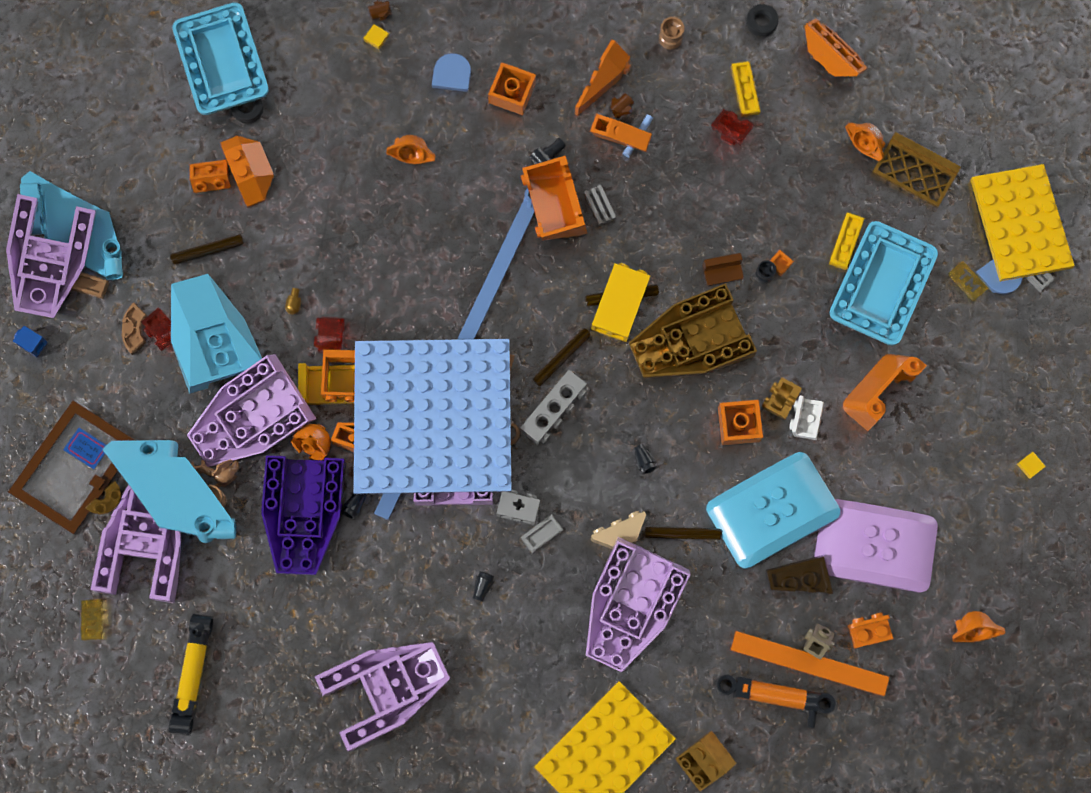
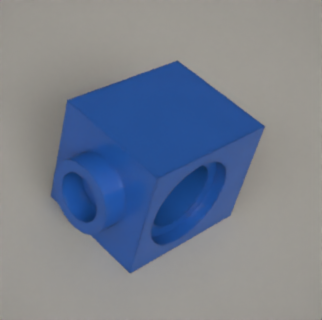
(29, 341)

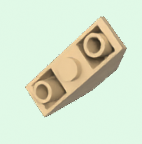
(627, 530)

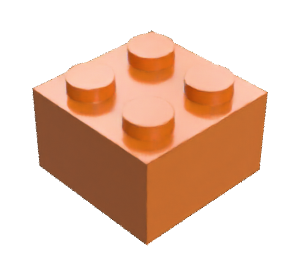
(512, 88)
(740, 422)

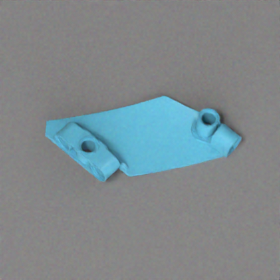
(55, 221)
(171, 488)

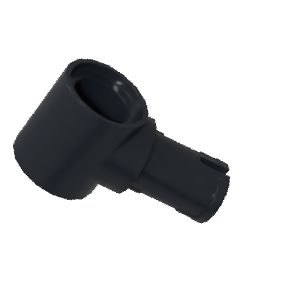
(547, 153)

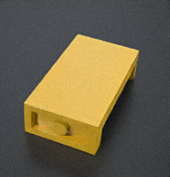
(620, 302)
(310, 378)

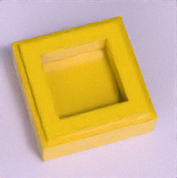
(376, 36)
(1031, 465)

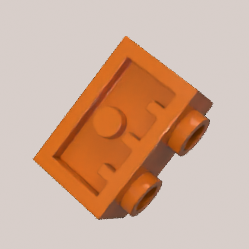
(209, 176)
(870, 631)

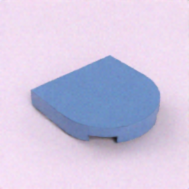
(452, 73)
(989, 277)

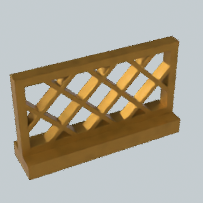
(920, 154)

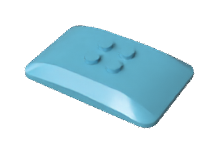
(220, 58)
(883, 283)
(773, 510)

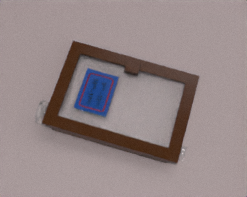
(69, 467)

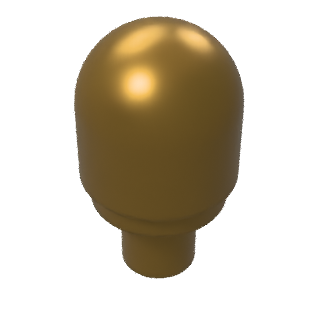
(293, 302)

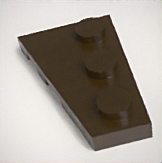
(804, 575)

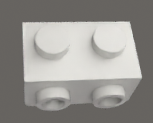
(807, 418)

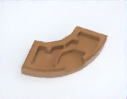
(132, 328)

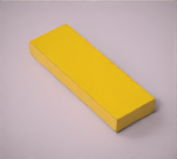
(745, 88)
(846, 241)

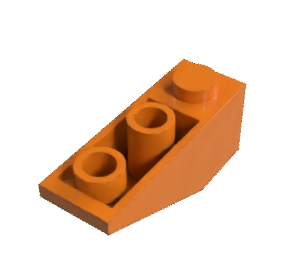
(620, 133)

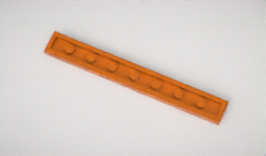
(809, 664)

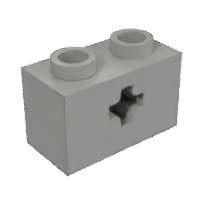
(508, 511)

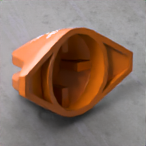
(867, 139)
(411, 150)
(976, 627)

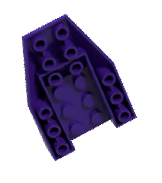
(301, 510)

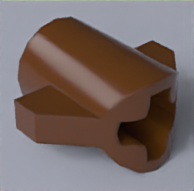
(380, 10)
(622, 105)

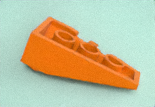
(611, 69)

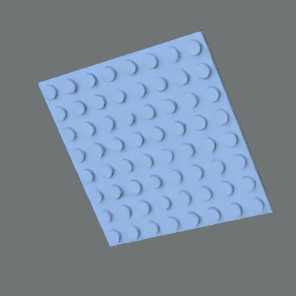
(432, 416)

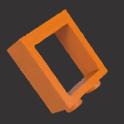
(343, 356)

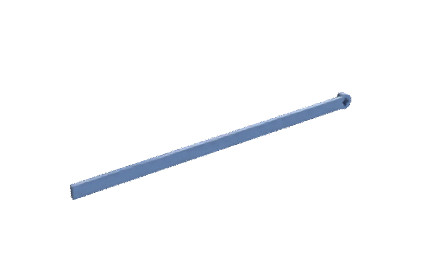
(481, 305)

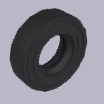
(762, 9)
(249, 117)

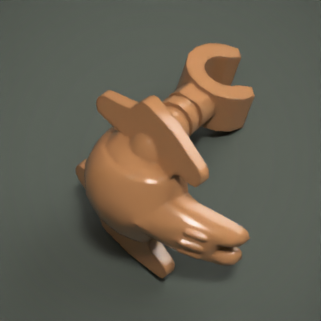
(223, 474)

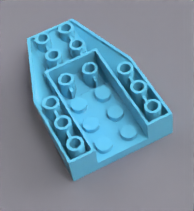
(208, 334)

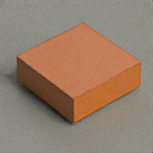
(781, 262)

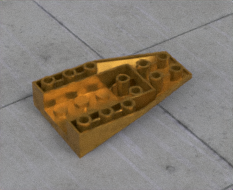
(693, 337)

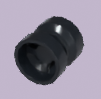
(767, 268)

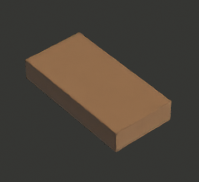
(91, 285)

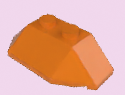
(832, 51)
(249, 168)

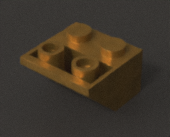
(705, 761)

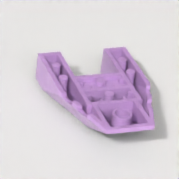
(43, 268)
(137, 534)
(396, 683)

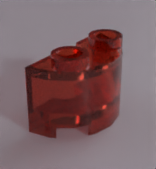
(731, 128)
(159, 326)
(329, 333)

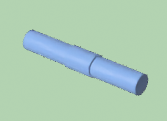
(644, 125)

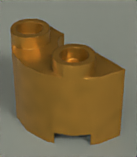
(782, 398)
(108, 503)

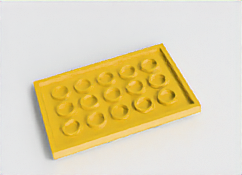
(1022, 222)
(606, 747)

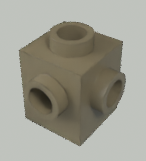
(819, 641)

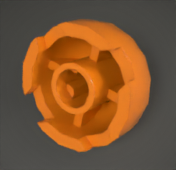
(312, 440)

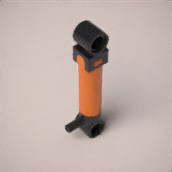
(778, 695)

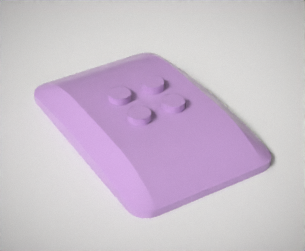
(879, 546)

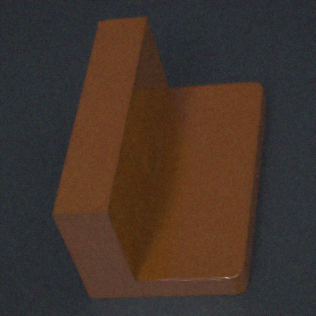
(723, 269)

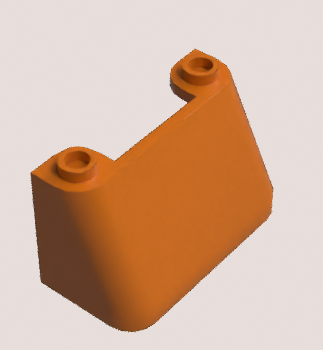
(554, 199)
(863, 401)

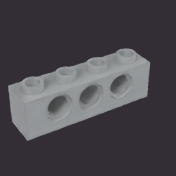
(568, 382)

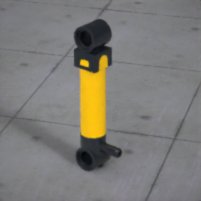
(185, 704)

